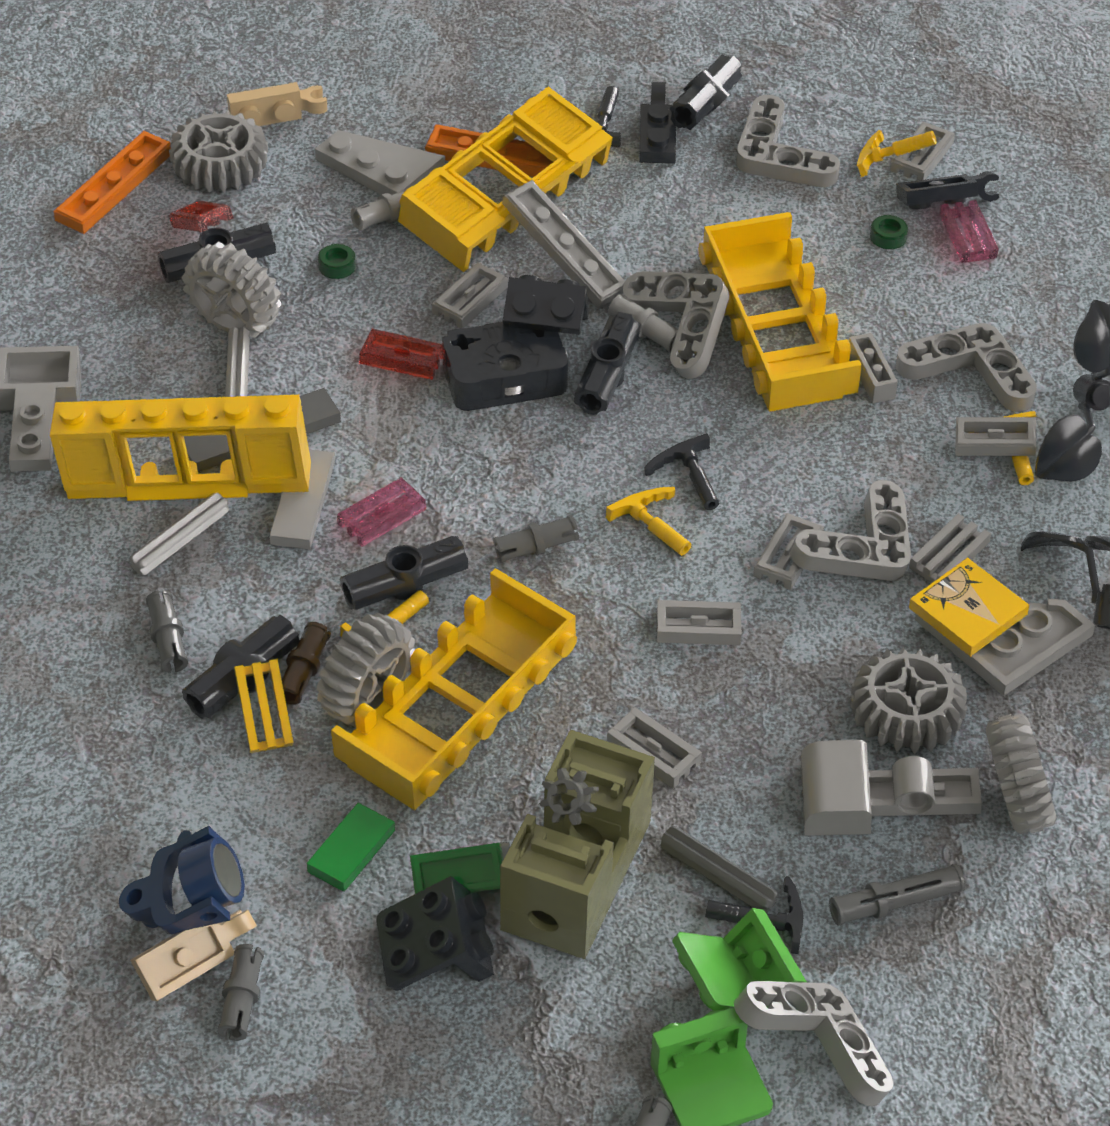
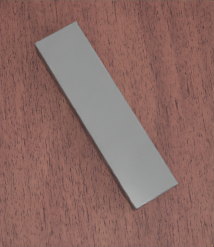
(564, 243)

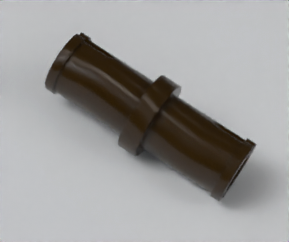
(304, 661)

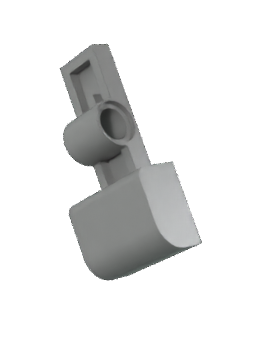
(29, 387)
(845, 794)

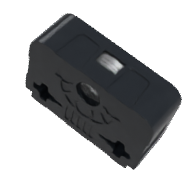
(503, 365)

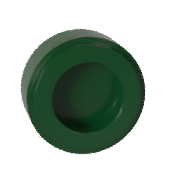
(888, 232)
(336, 261)

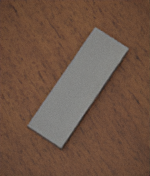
(300, 511)

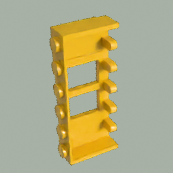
(457, 216)
(760, 257)
(262, 435)
(508, 630)

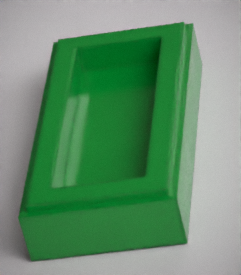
(350, 847)
(471, 866)

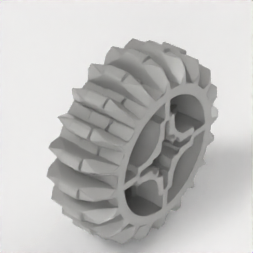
(218, 151)
(231, 289)
(362, 663)
(908, 700)
(1021, 773)

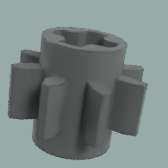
(577, 805)

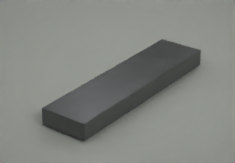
(211, 450)

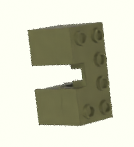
(567, 875)

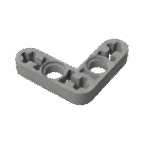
(822, 166)
(694, 309)
(976, 345)
(869, 548)
(833, 1023)

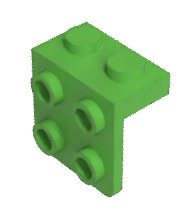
(730, 963)
(709, 1071)

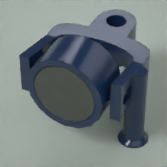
(208, 878)

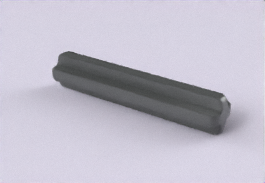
(718, 869)

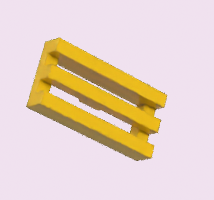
(258, 670)

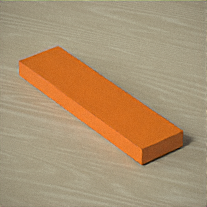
(450, 140)
(113, 182)

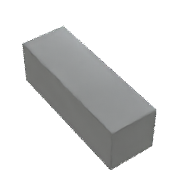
(875, 370)

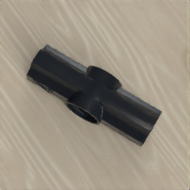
(705, 92)
(255, 240)
(607, 363)
(404, 572)
(219, 684)

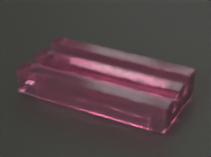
(963, 213)
(386, 515)

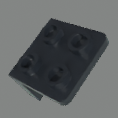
(545, 305)
(433, 932)

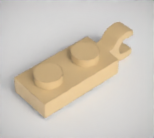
(277, 103)
(189, 954)

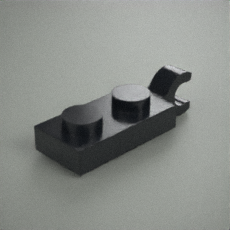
(657, 129)
(948, 189)

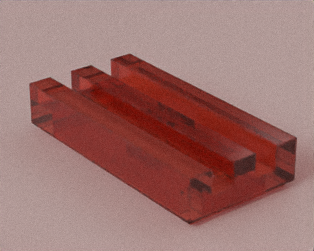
(205, 214)
(400, 358)

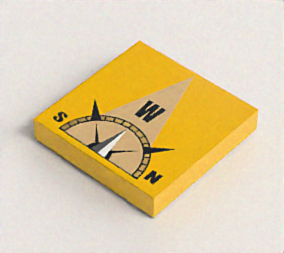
(969, 606)

